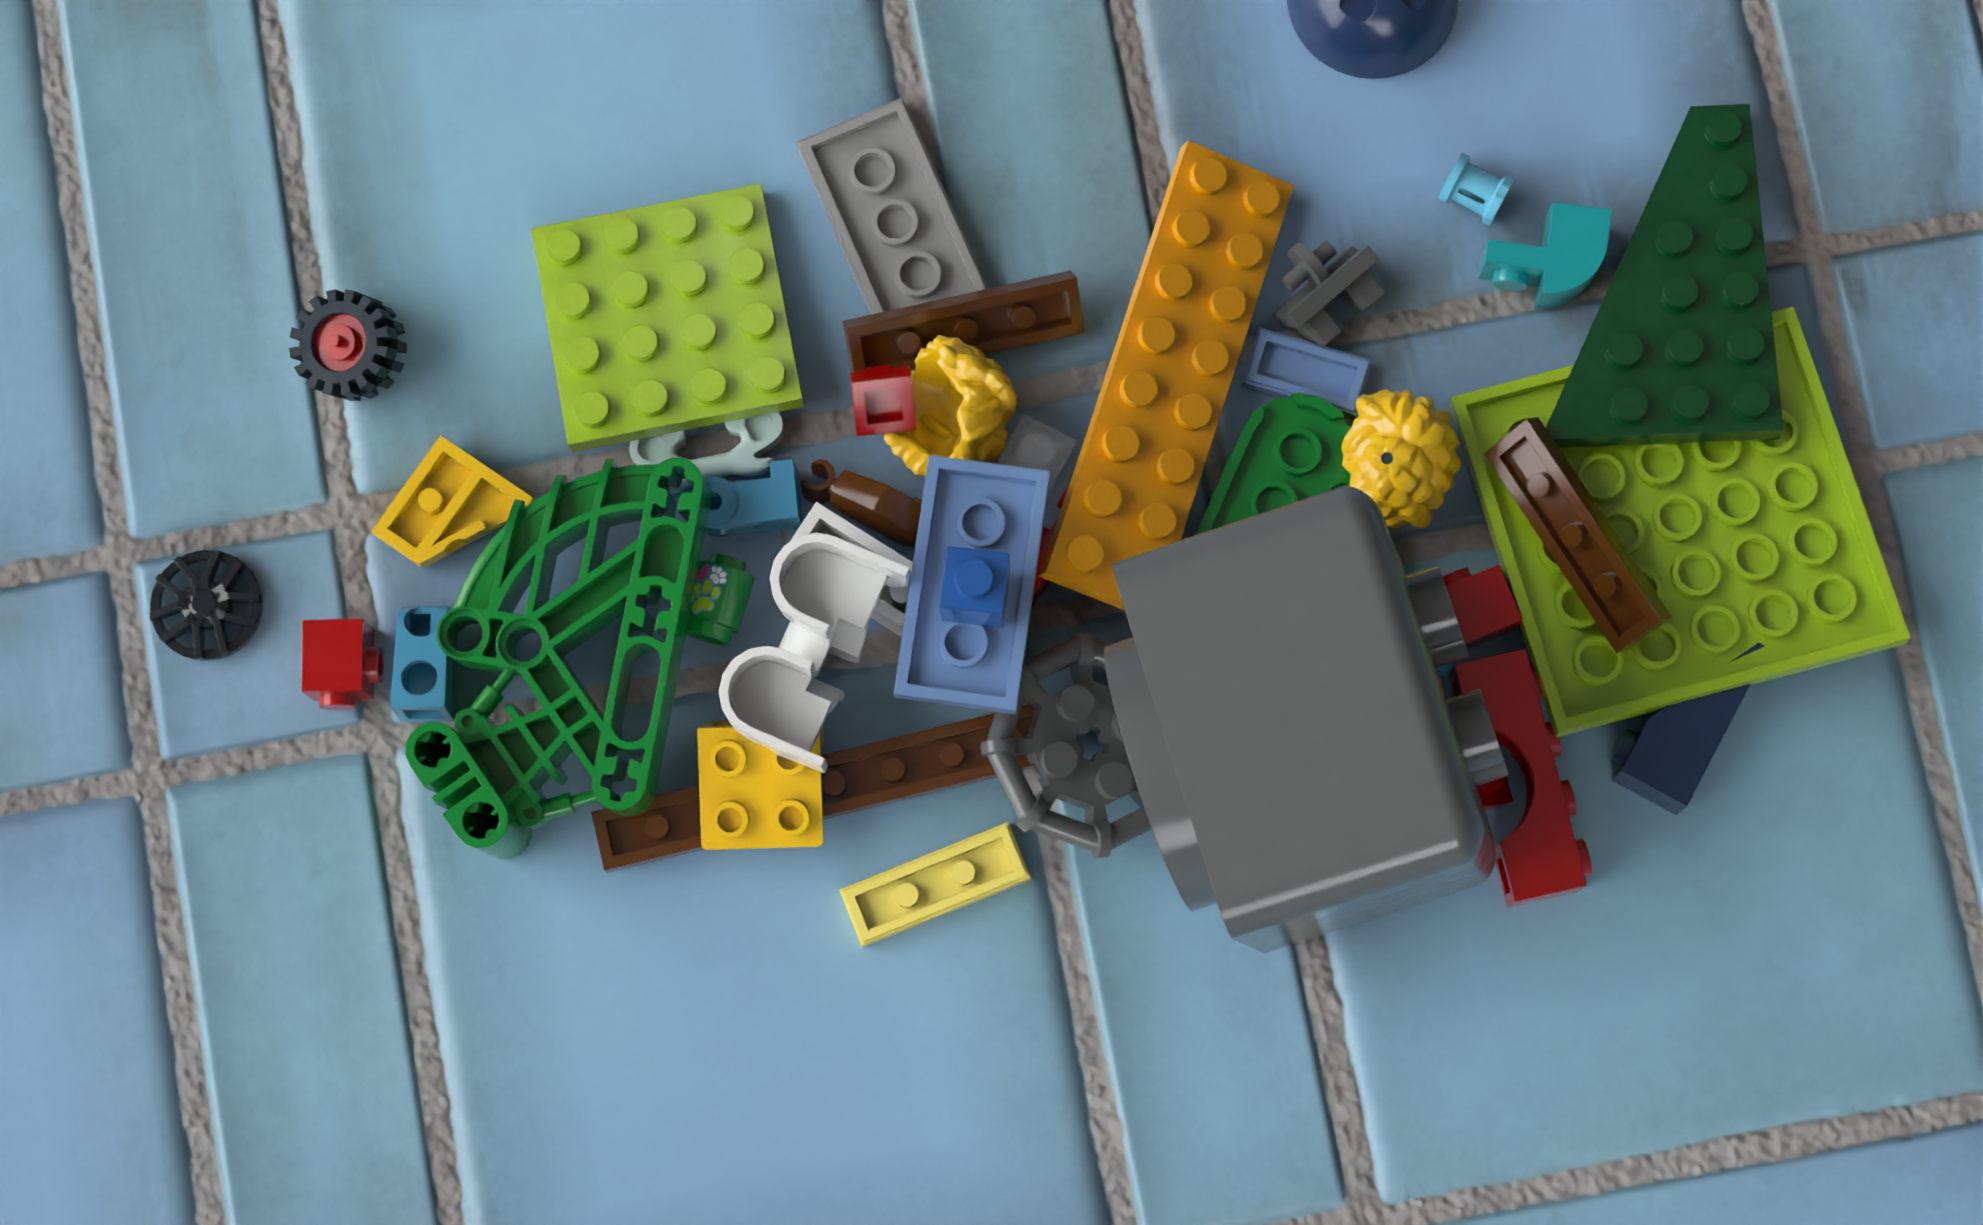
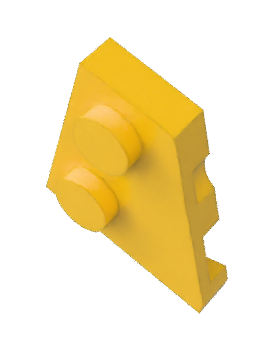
(446, 505)

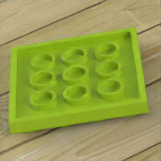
(666, 318)

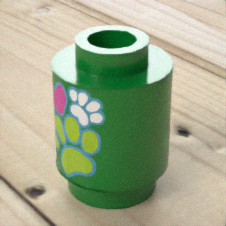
(719, 599)

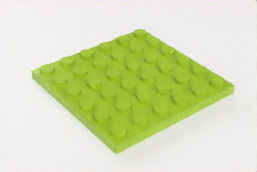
(1729, 535)

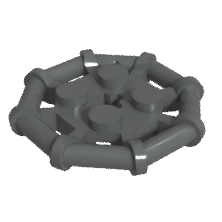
(1060, 759)

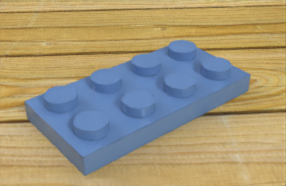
(982, 510)

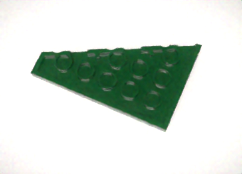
(1688, 315)

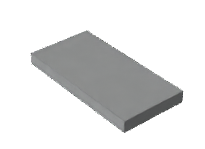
(890, 210)

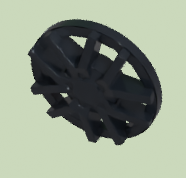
(206, 605)

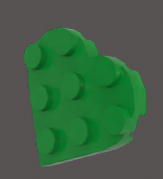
(1280, 458)

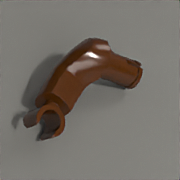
(866, 502)

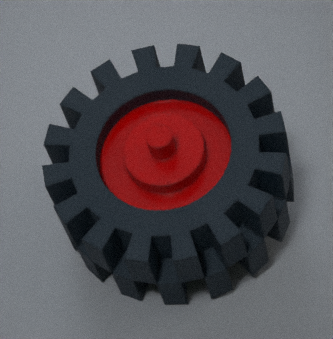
(348, 345)

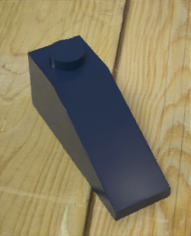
(1676, 746)

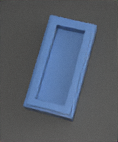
(1292, 365)

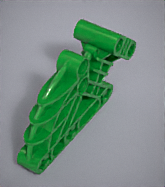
(499, 770)

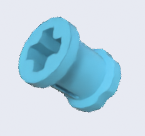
(1475, 189)

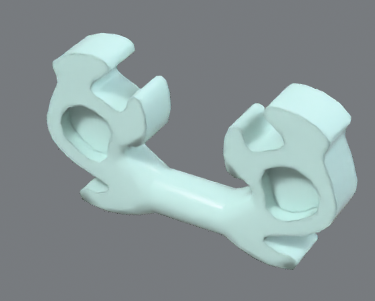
(757, 437)

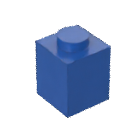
(975, 586)

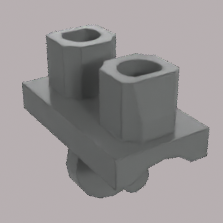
(1347, 274)

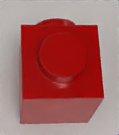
(1482, 604)
(340, 662)

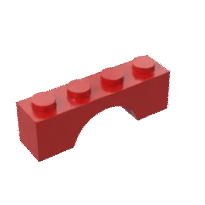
(1541, 852)

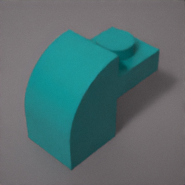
(1564, 263)

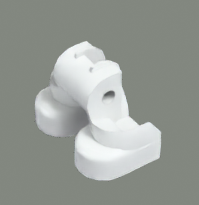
(829, 598)

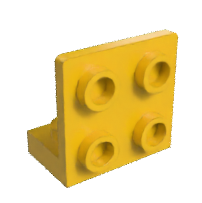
(755, 795)

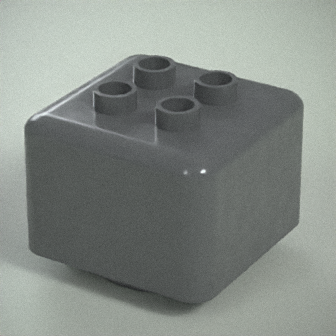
(1301, 722)

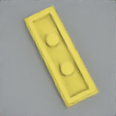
(935, 884)

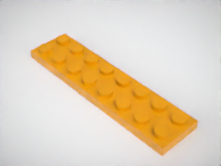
(1168, 370)

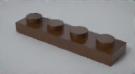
(985, 319)
(1577, 535)

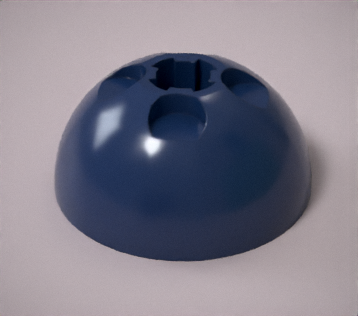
(1373, 35)

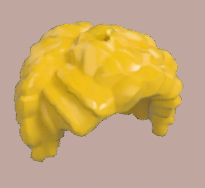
(958, 406)
(1421, 451)

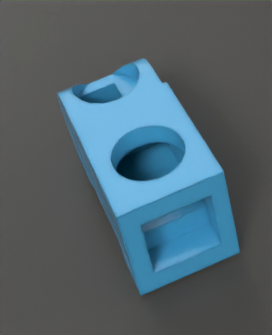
(757, 503)
(421, 669)

